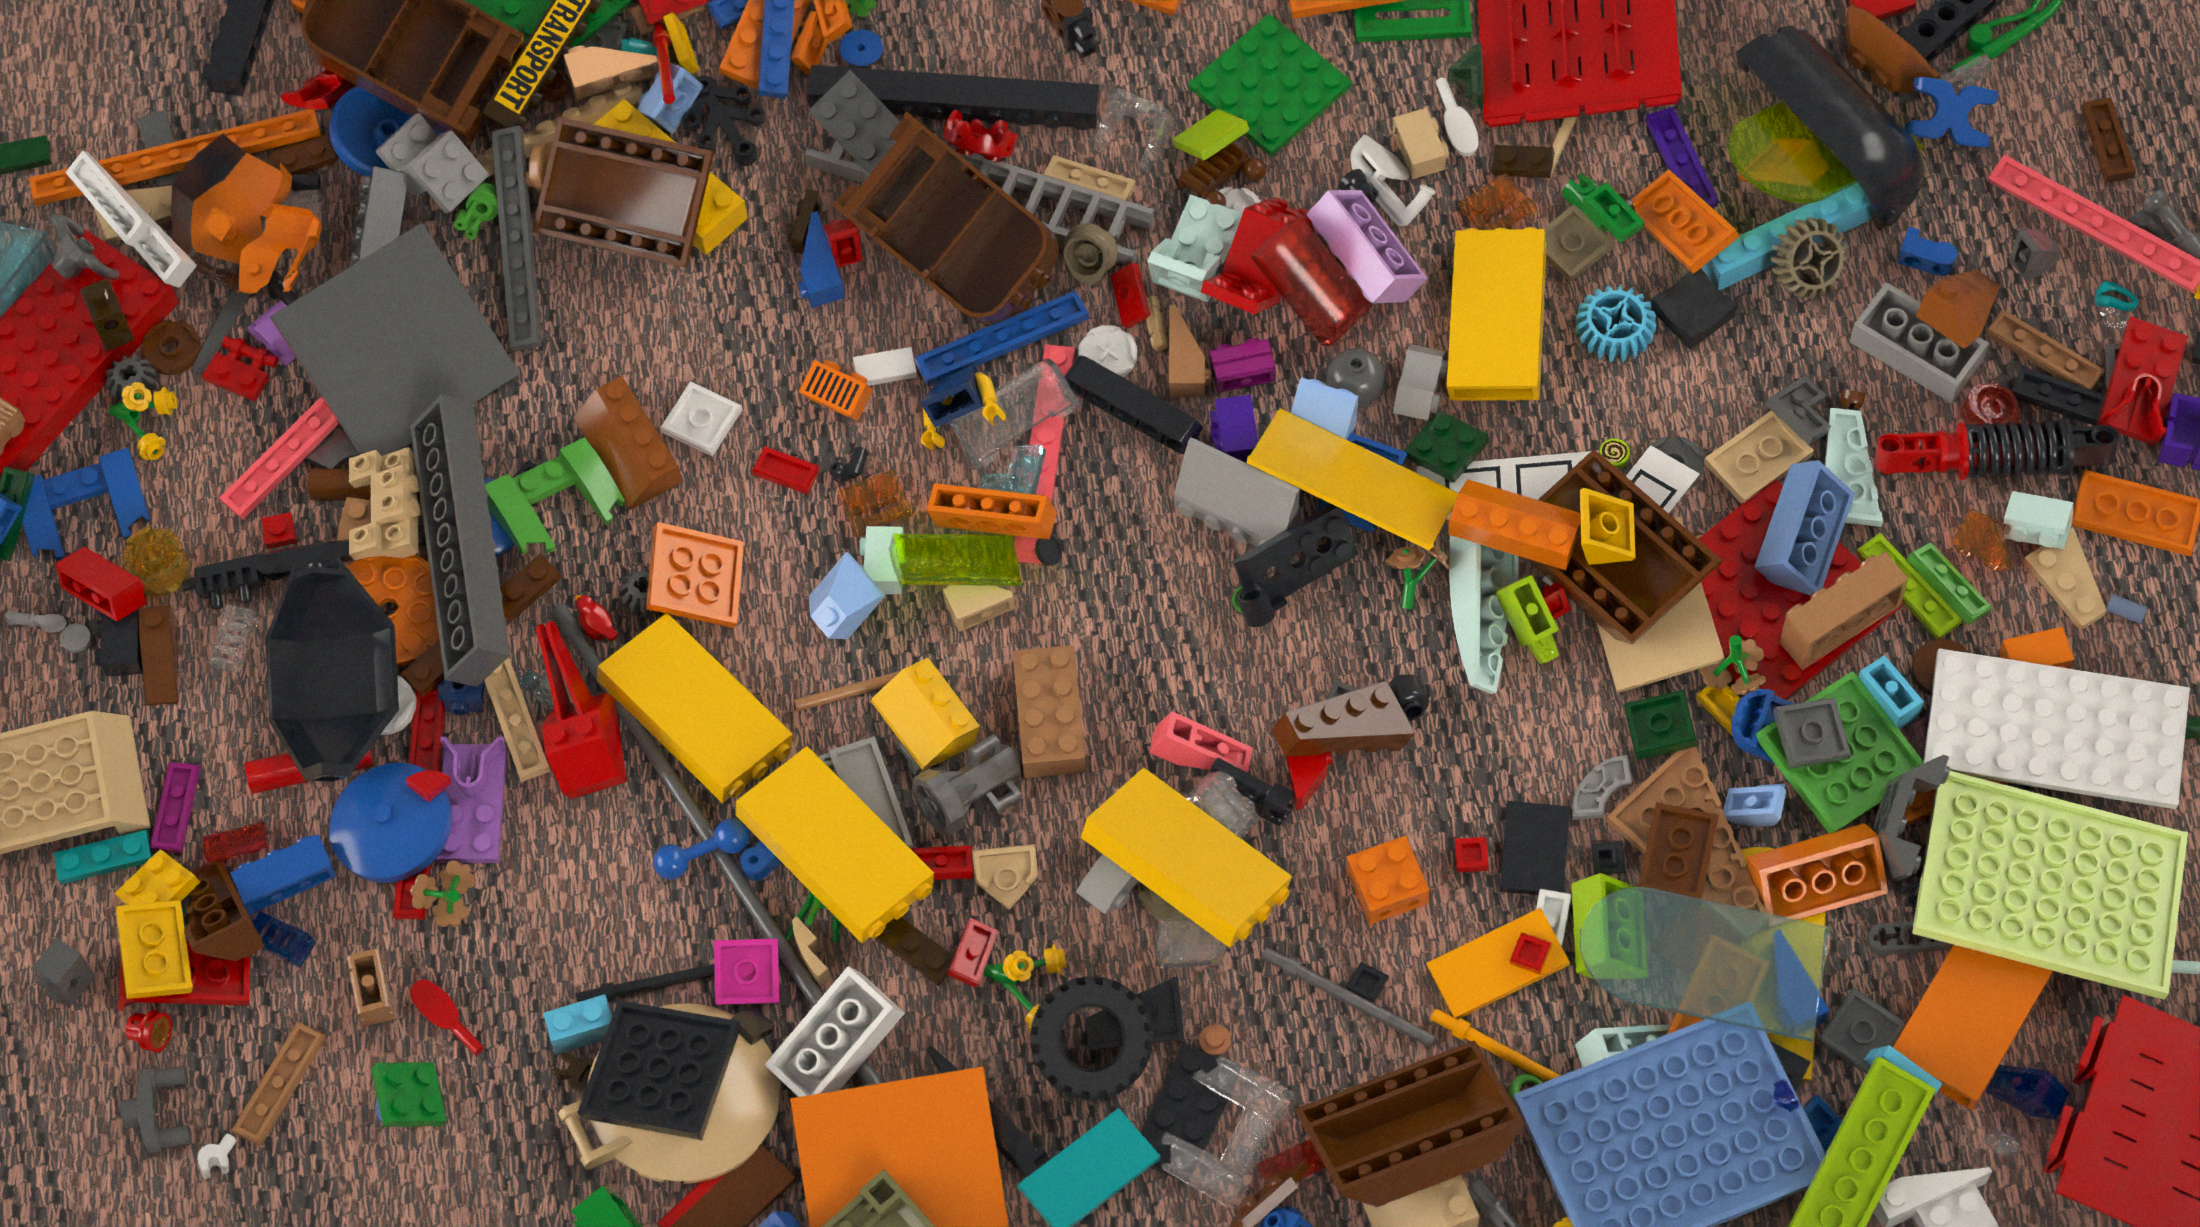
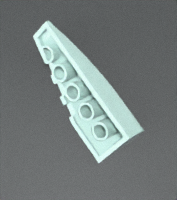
(1476, 612)

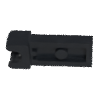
(1270, 800)

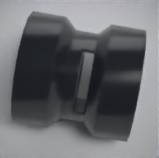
(1357, 181)

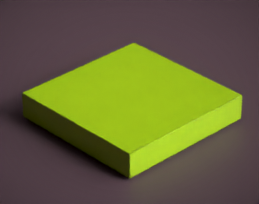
(1211, 134)

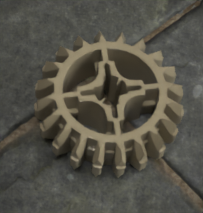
(1822, 265)

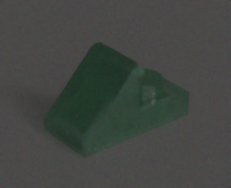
(1469, 71)

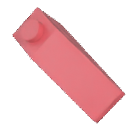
(1196, 745)

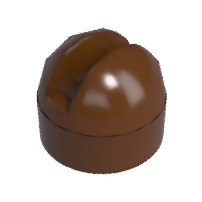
(1850, 396)

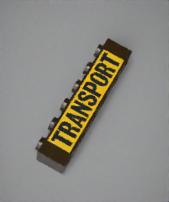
(538, 62)

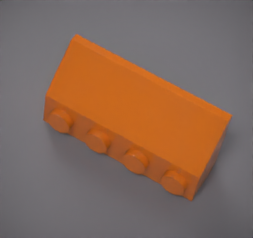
(1515, 524)
(1820, 873)

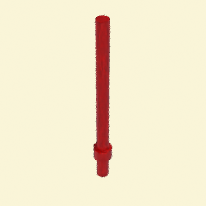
(661, 41)

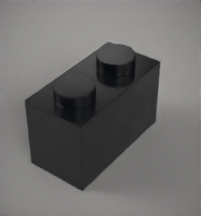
(119, 645)

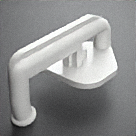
(1388, 166)

